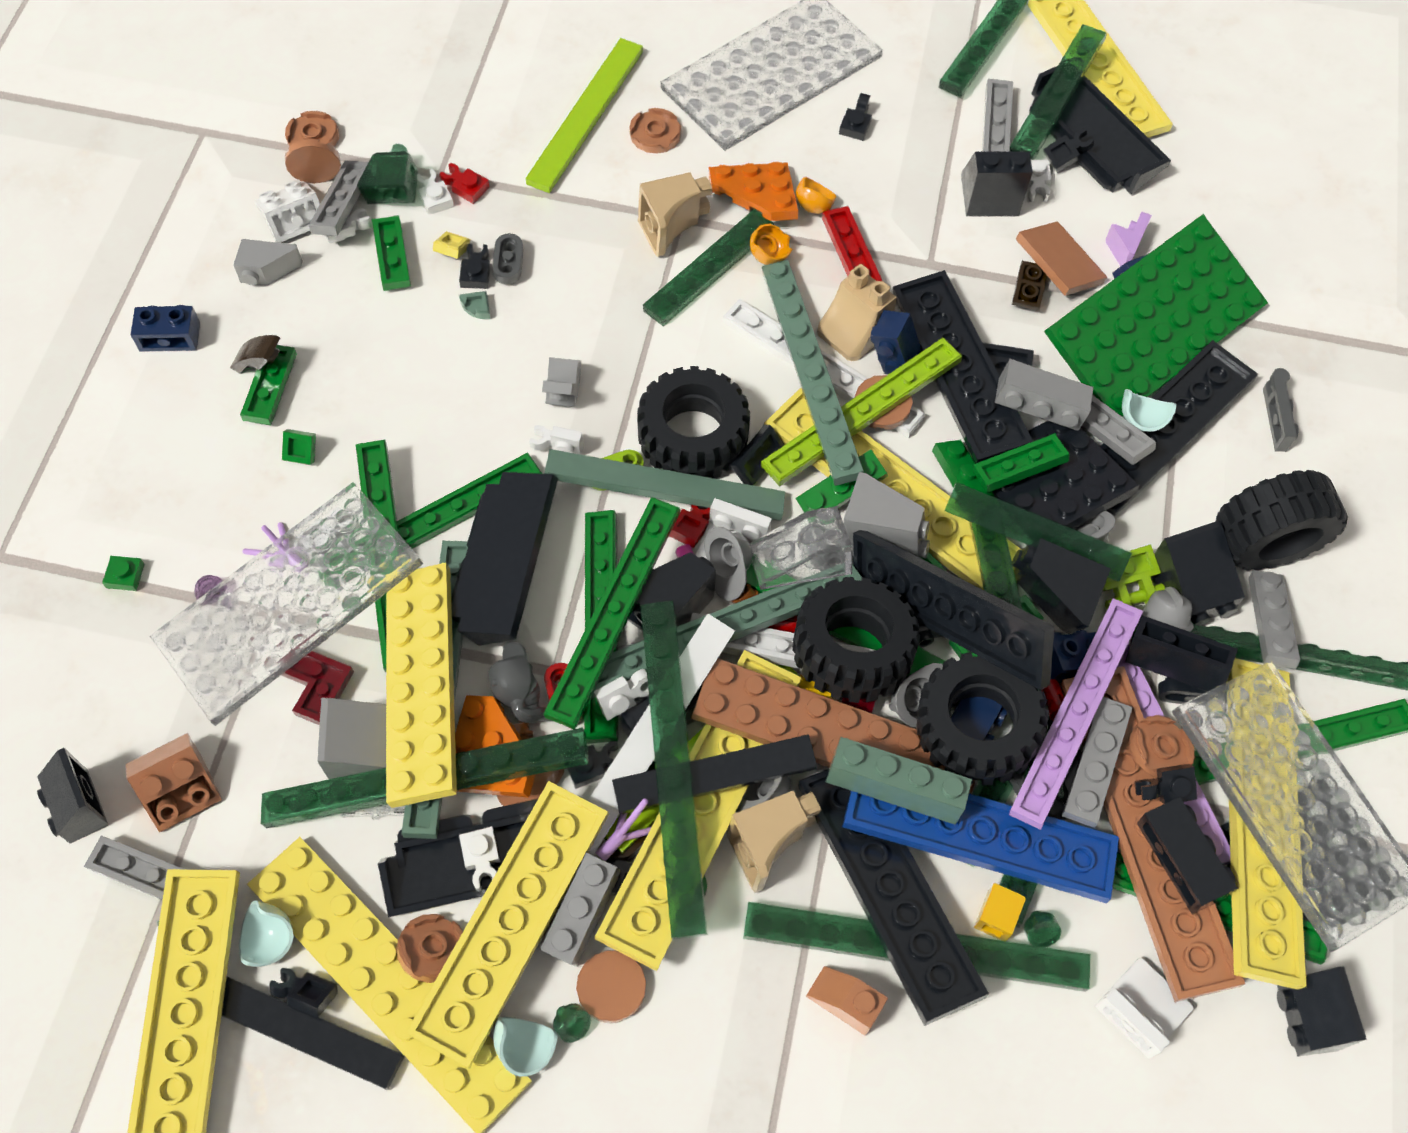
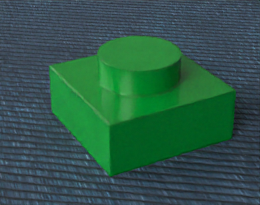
(298, 446)
(123, 573)

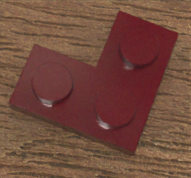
(322, 680)

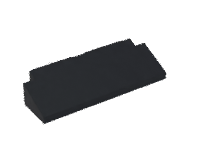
(1120, 149)
(502, 556)
(434, 870)

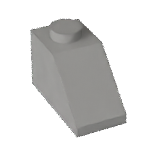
(265, 261)

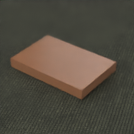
(1061, 258)

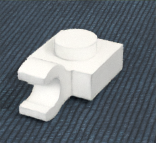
(559, 438)

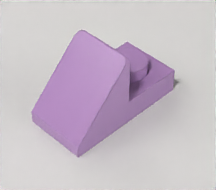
(1125, 241)

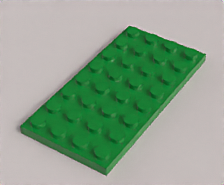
(1156, 315)

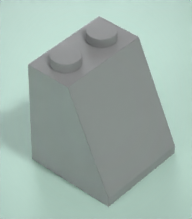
(887, 515)
(351, 737)

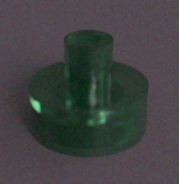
(1042, 929)
(571, 1022)

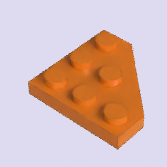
(758, 187)
(486, 725)

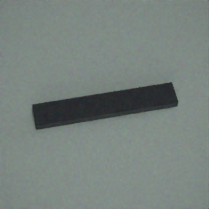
(724, 771)
(310, 1034)

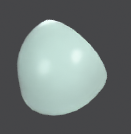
(1145, 412)
(264, 935)
(523, 1045)

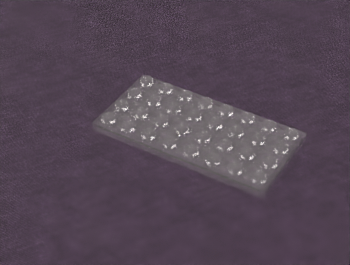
(770, 70)
(284, 602)
(1299, 803)

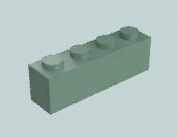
(899, 780)

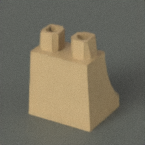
(671, 207)
(855, 313)
(767, 830)

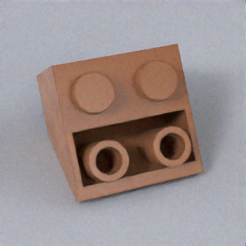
(172, 782)

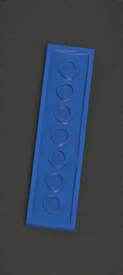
(986, 836)

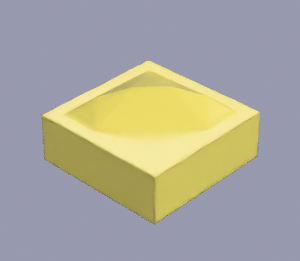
(451, 245)

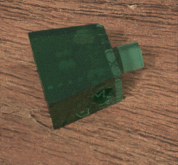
(389, 177)

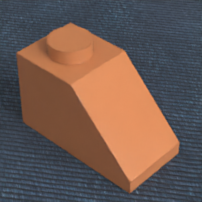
(847, 998)

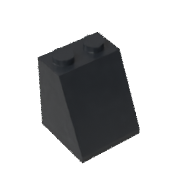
(996, 183)
(1202, 571)
(685, 581)
(1060, 583)

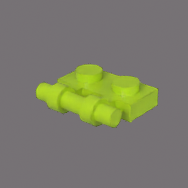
(1140, 568)

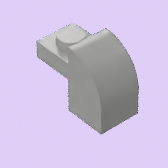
(562, 381)

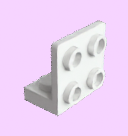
(288, 209)
(735, 519)
(1144, 1008)

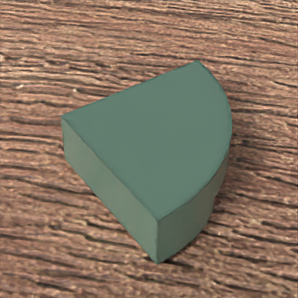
(475, 304)

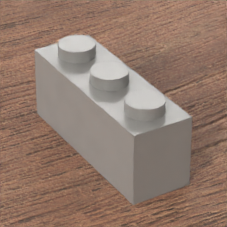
(1044, 394)
(581, 909)

